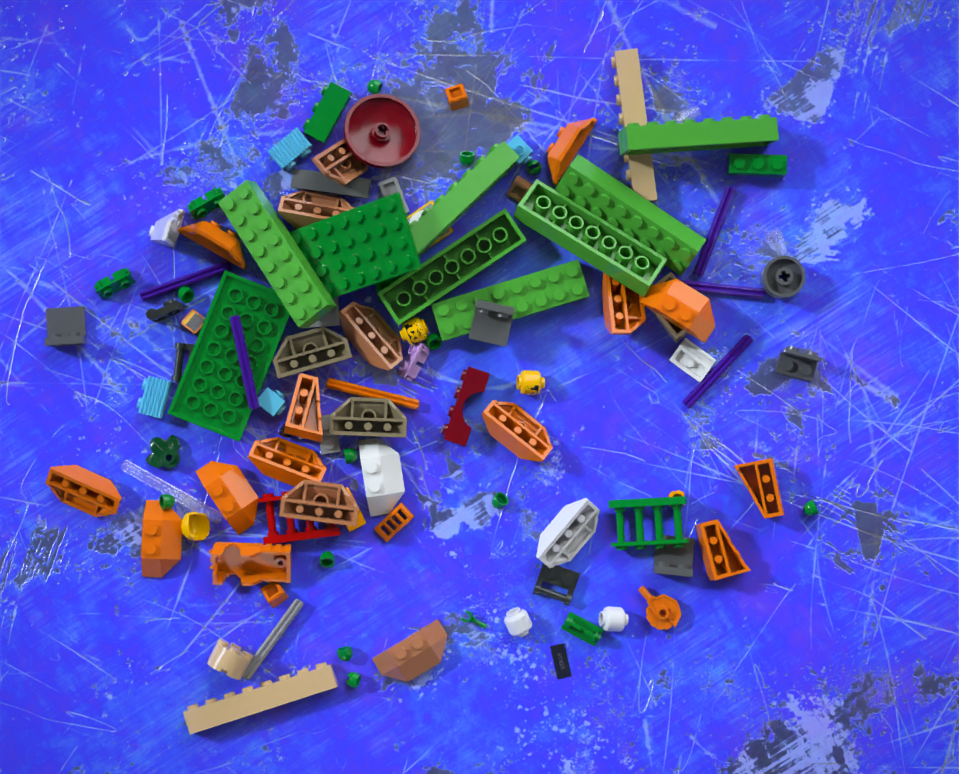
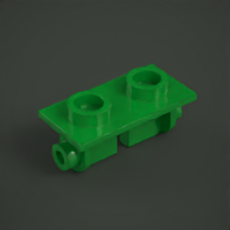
(200, 208)
(122, 280)
(582, 629)

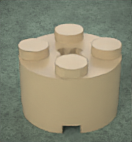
(229, 659)

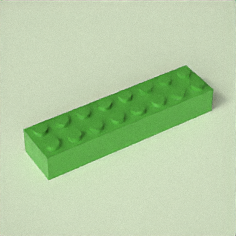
(698, 135)
(462, 195)
(630, 213)
(590, 237)
(277, 254)
(452, 267)
(526, 294)

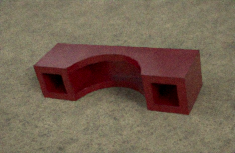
(473, 382)

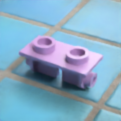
(408, 368)

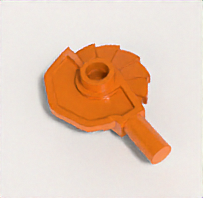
(662, 610)

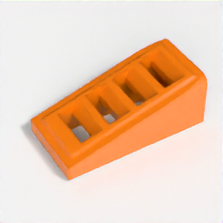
(404, 509)

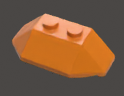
(567, 146)
(214, 239)
(621, 307)
(681, 307)
(517, 430)
(286, 461)
(84, 490)
(230, 494)
(160, 540)

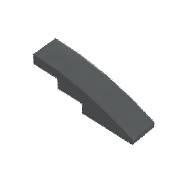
(317, 182)

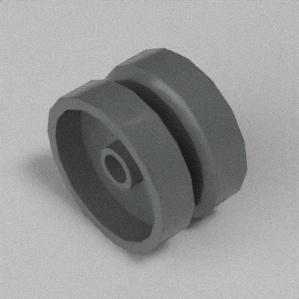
(793, 273)

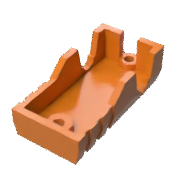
(251, 562)

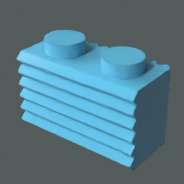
(290, 149)
(154, 397)

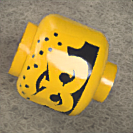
(414, 331)
(530, 382)

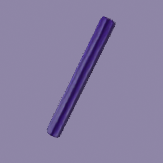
(714, 231)
(187, 280)
(729, 290)
(244, 362)
(717, 371)

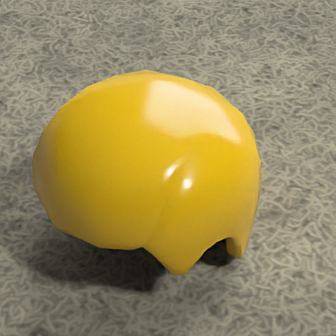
(195, 526)

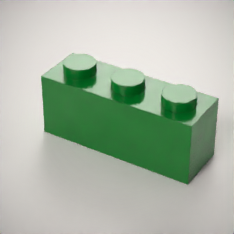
(327, 112)
(757, 165)

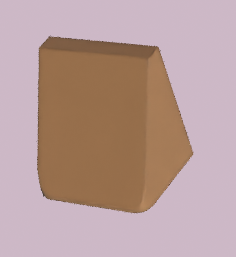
(519, 188)

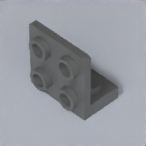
(491, 323)
(65, 326)
(797, 364)
(674, 559)

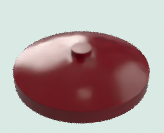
(381, 131)

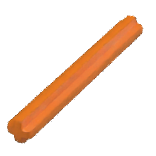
(372, 393)

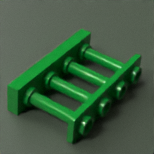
(657, 505)

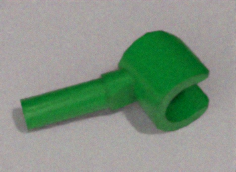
(474, 620)

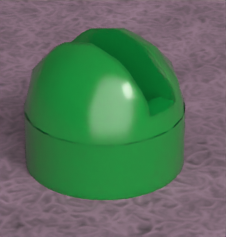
(374, 86)
(466, 157)
(535, 171)
(185, 294)
(438, 341)
(350, 455)
(499, 500)
(166, 501)
(810, 508)
(327, 559)
(345, 653)
(354, 679)

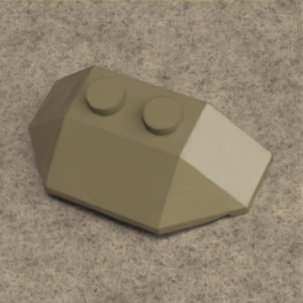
(310, 352)
(368, 418)

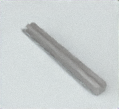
(273, 637)

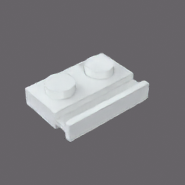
(692, 360)

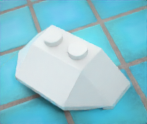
(381, 475)
(567, 533)

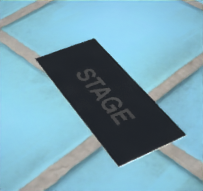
(560, 661)

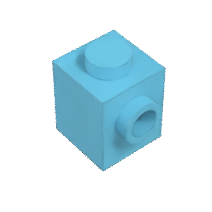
(521, 150)
(272, 401)

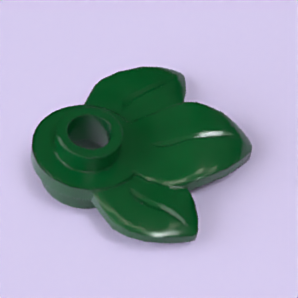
(162, 450)

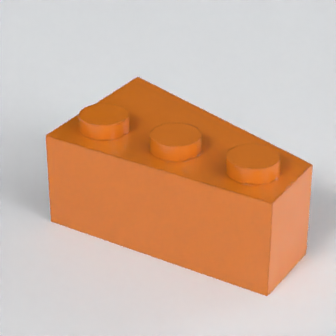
(305, 412)
(763, 486)
(718, 552)

